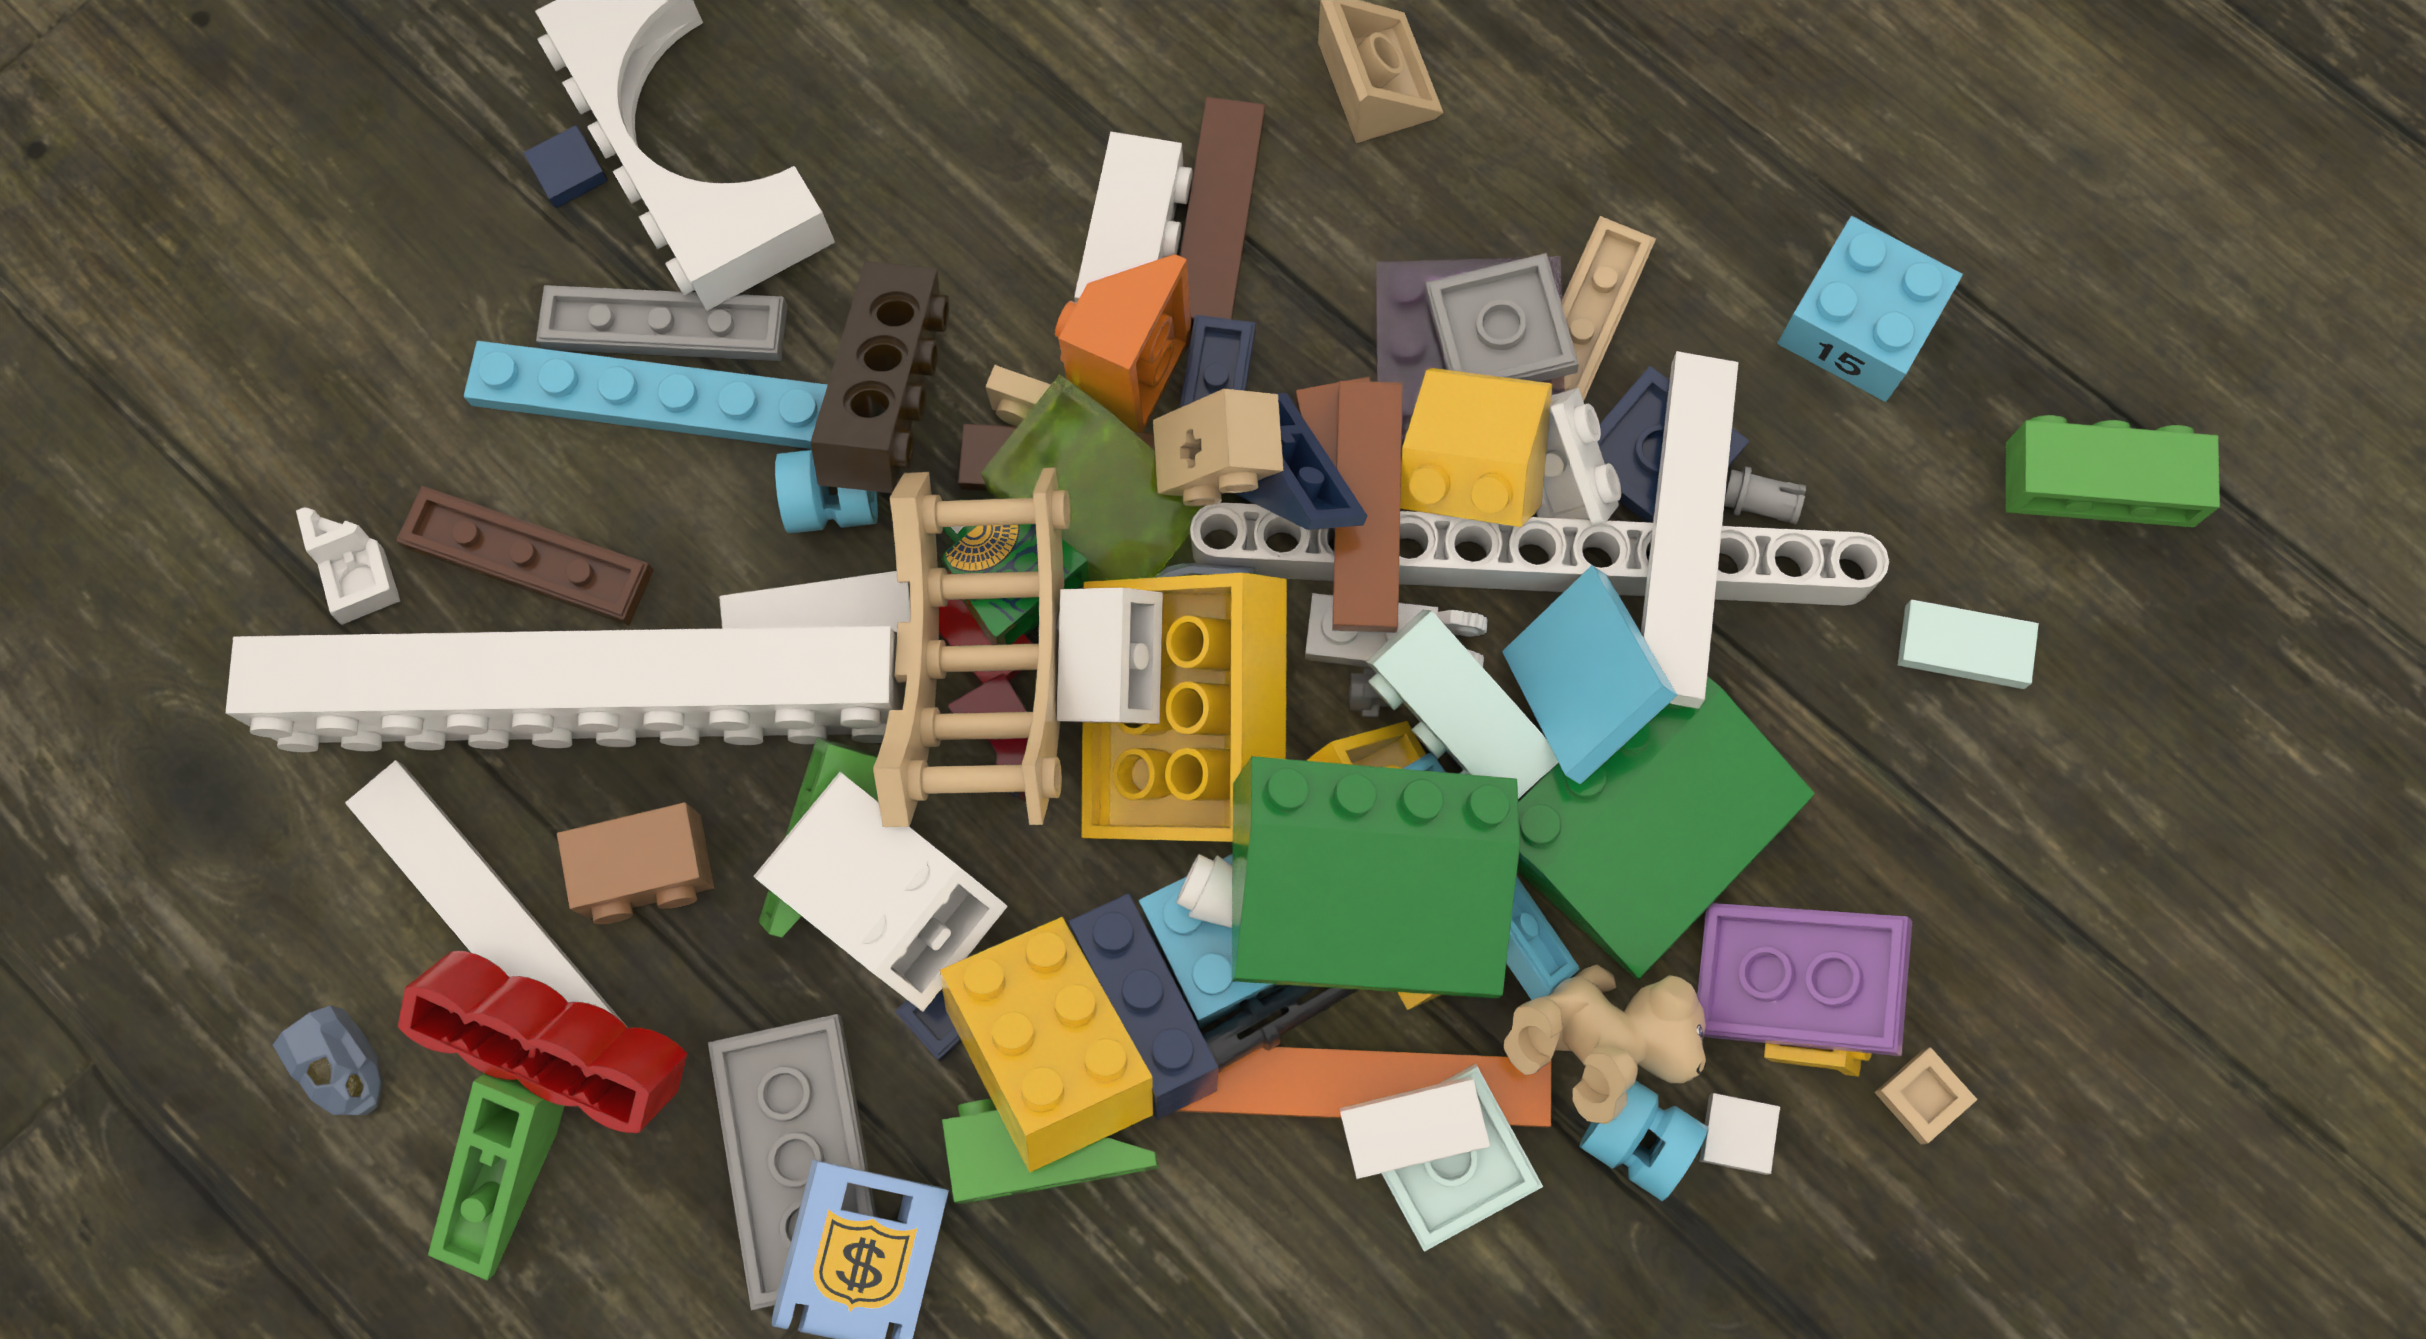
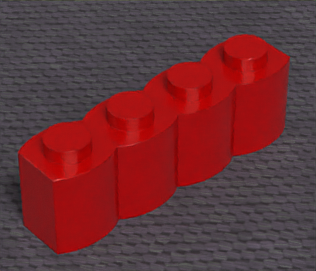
(550, 1045)

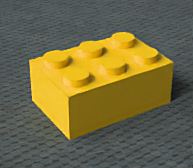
(1047, 1043)

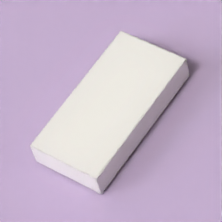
(1414, 1127)

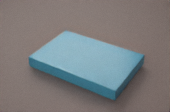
(1588, 674)

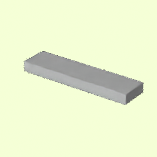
(661, 323)

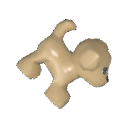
(1656, 1031)

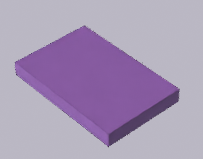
(1805, 977)

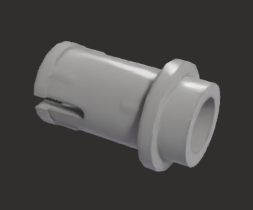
(1763, 496)

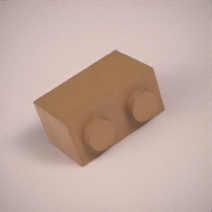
(635, 863)

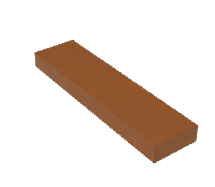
(1371, 467)

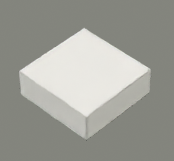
(1740, 1134)

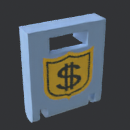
(858, 1267)

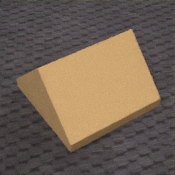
(1375, 68)

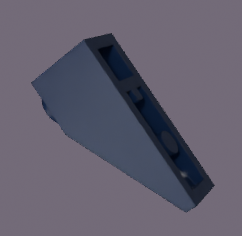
(1310, 486)

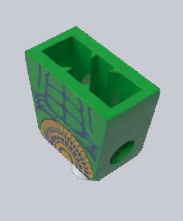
(1005, 550)

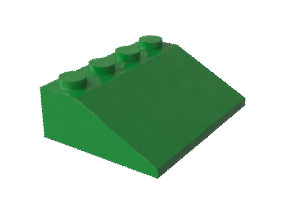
(1658, 827)
(1372, 877)

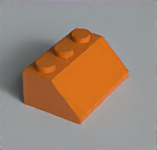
(1128, 337)

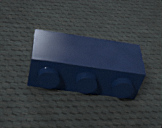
(1147, 1003)

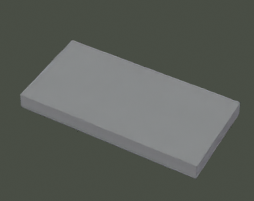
(780, 1105)

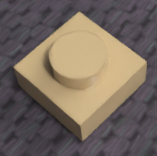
(1013, 394)
(1925, 1096)

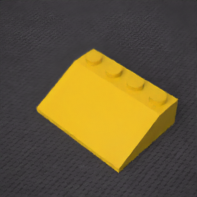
(1216, 711)

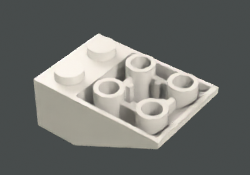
(880, 891)

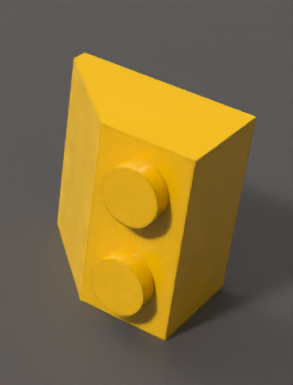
(1476, 447)

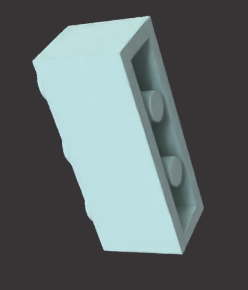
(1458, 704)

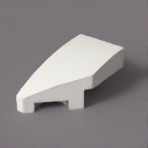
(350, 566)

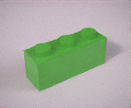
(2112, 472)

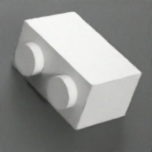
(1109, 655)

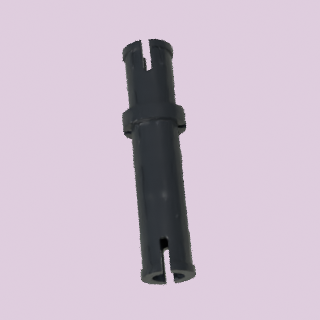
(1228, 1048)

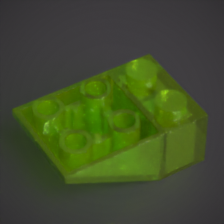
(1109, 479)

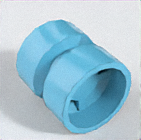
(809, 506)
(1669, 1157)

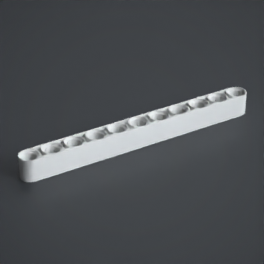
(1564, 541)

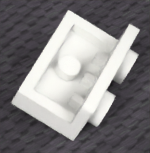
(1575, 473)

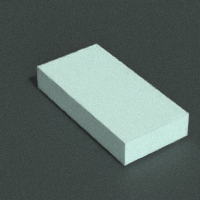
(1968, 644)

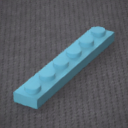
(644, 394)

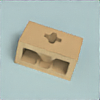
(1218, 446)

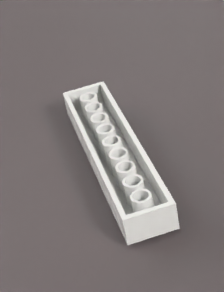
(566, 686)

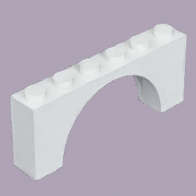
(719, 232)

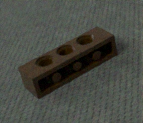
(879, 378)

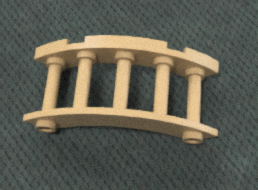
(922, 658)

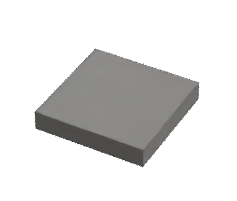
(1503, 321)

